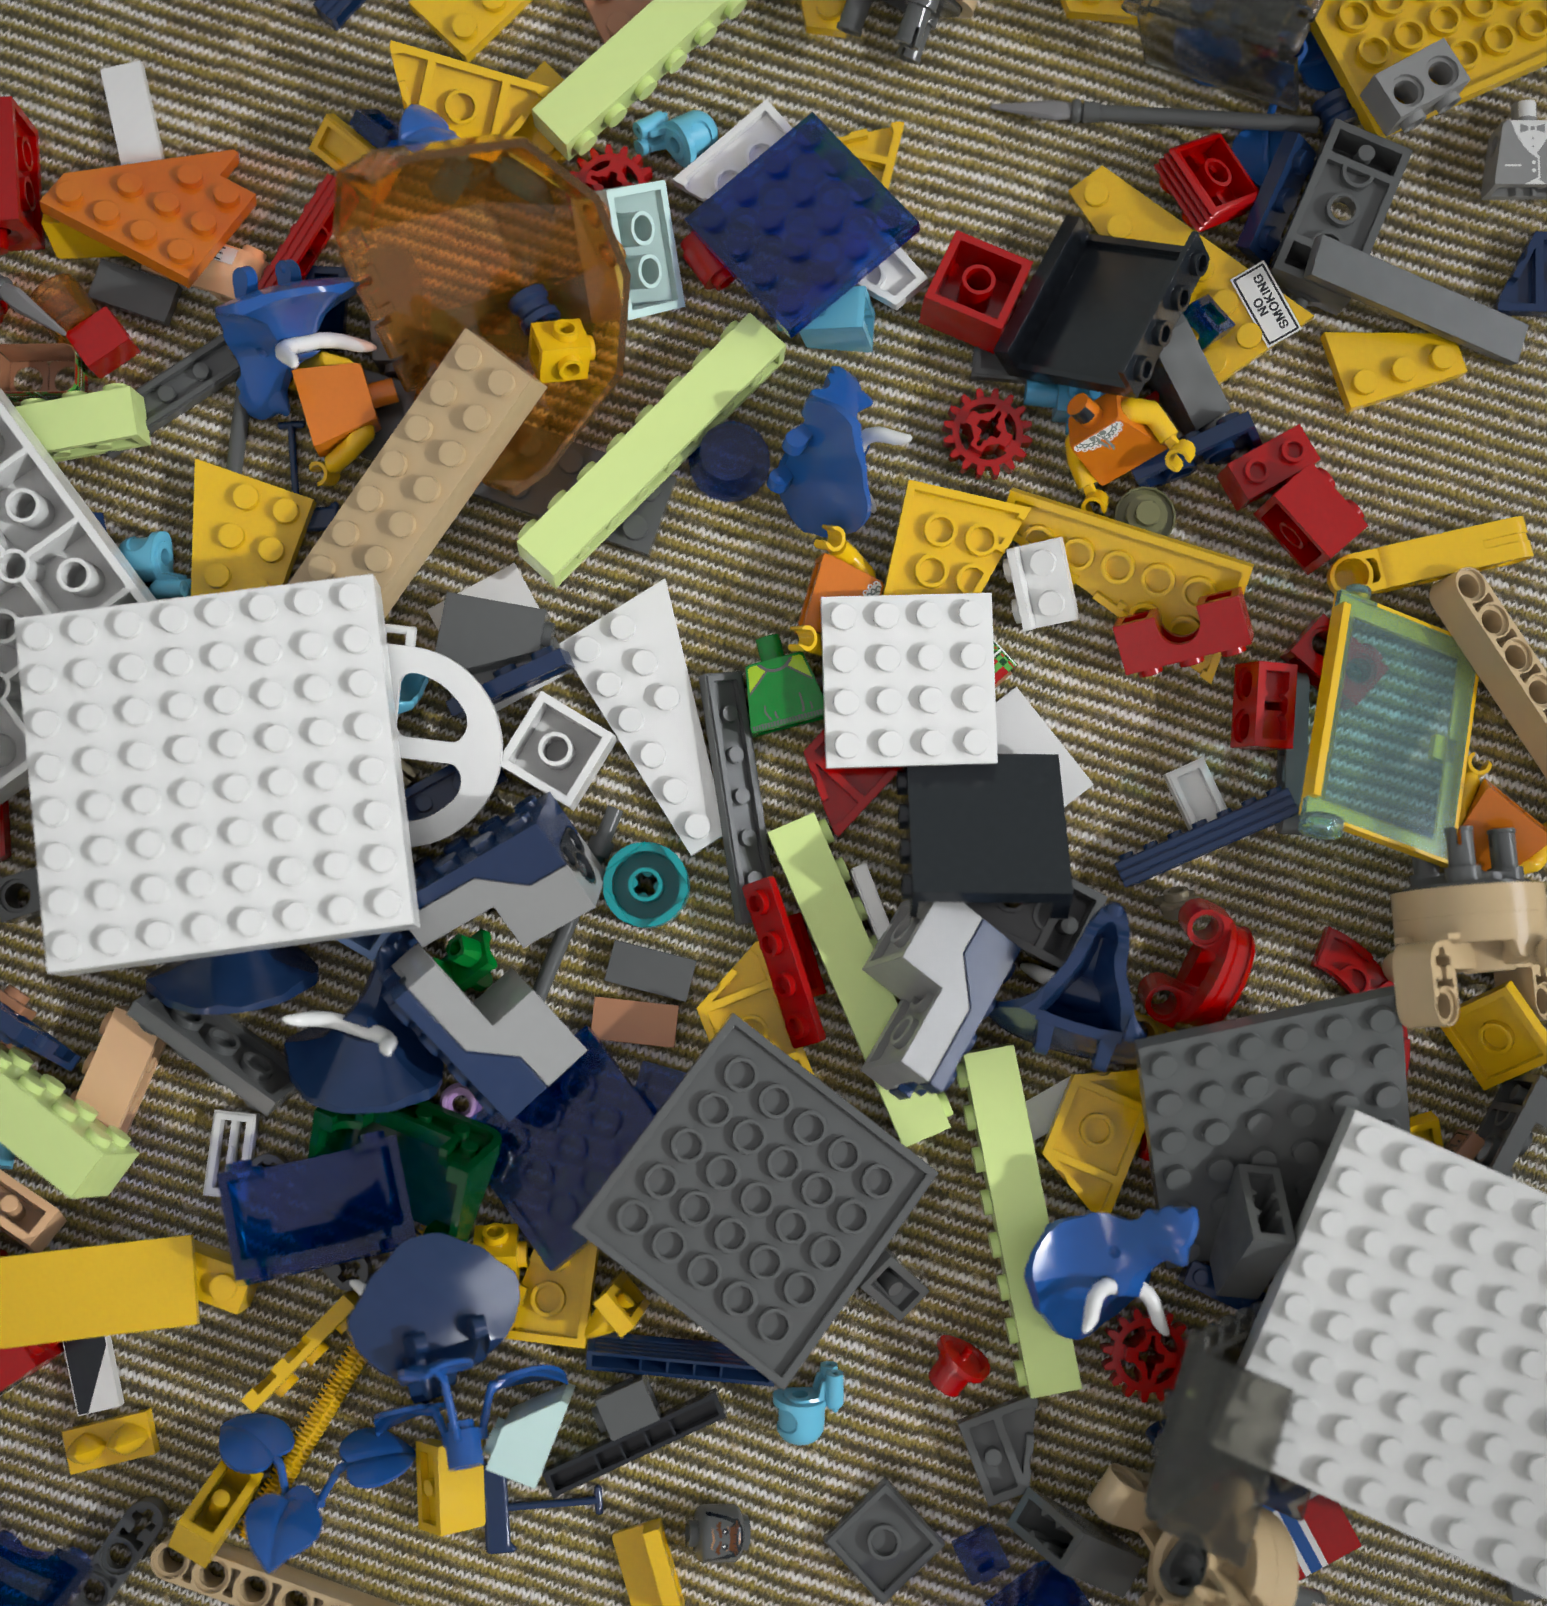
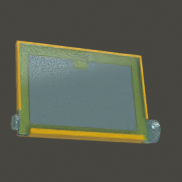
(1388, 730)

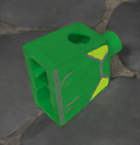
(781, 689)

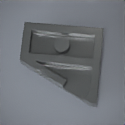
(1001, 1447)

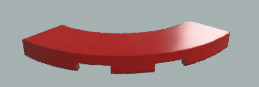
(1352, 969)

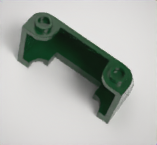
(441, 1153)

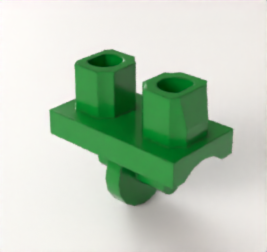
(469, 961)

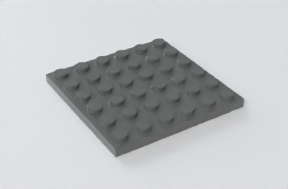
(1265, 1096)
(756, 1200)

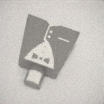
(1517, 157)

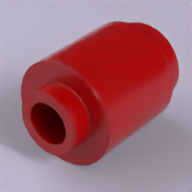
(705, 264)

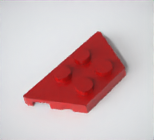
(844, 790)

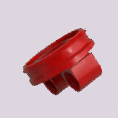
(1210, 973)

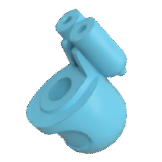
(682, 136)
(153, 562)
(803, 1408)

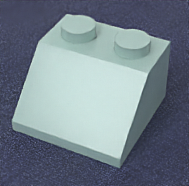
(527, 1435)

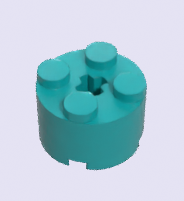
(622, 882)

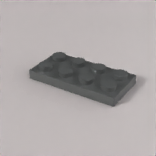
(221, 1048)

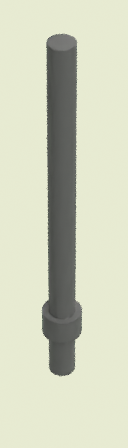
(601, 848)

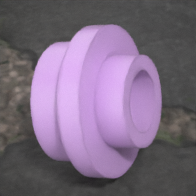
(452, 1092)

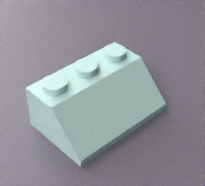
(645, 230)

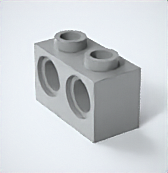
(1413, 85)

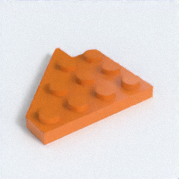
(157, 211)

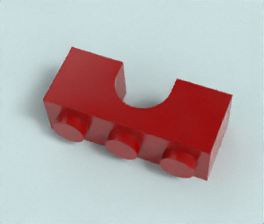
(1149, 645)

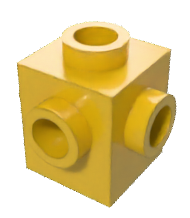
(560, 350)
(503, 1244)

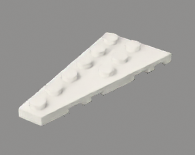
(891, 282)
(644, 691)

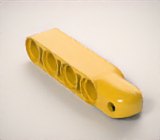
(1433, 557)

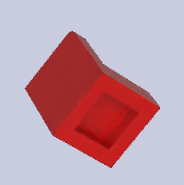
(102, 342)

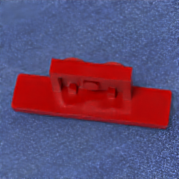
(788, 961)

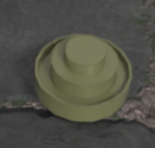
(1146, 509)

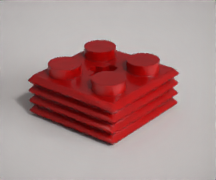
(1206, 182)

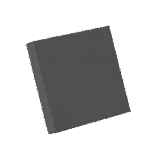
(883, 1540)

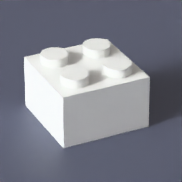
(557, 750)

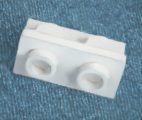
(1041, 584)

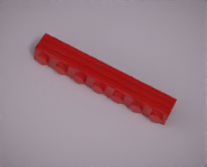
(308, 234)

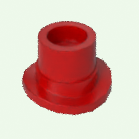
(957, 1366)

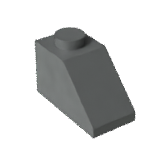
(893, 1285)

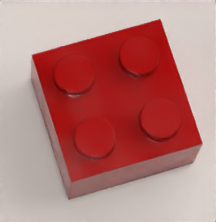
(975, 291)
(1311, 518)

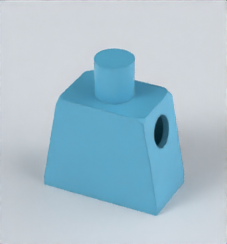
(843, 325)

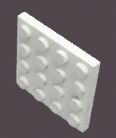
(908, 680)

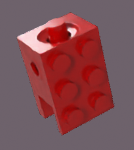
(19, 181)

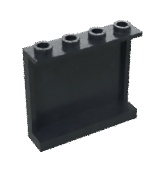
(1100, 310)
(986, 833)

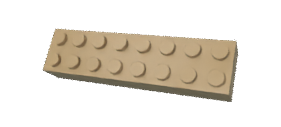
(426, 469)

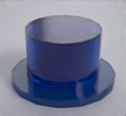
(730, 462)

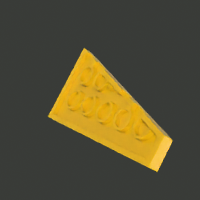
(1124, 212)
(243, 531)
(949, 540)
(1133, 567)

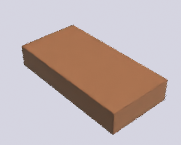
(635, 1021)

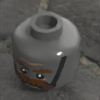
(718, 1533)

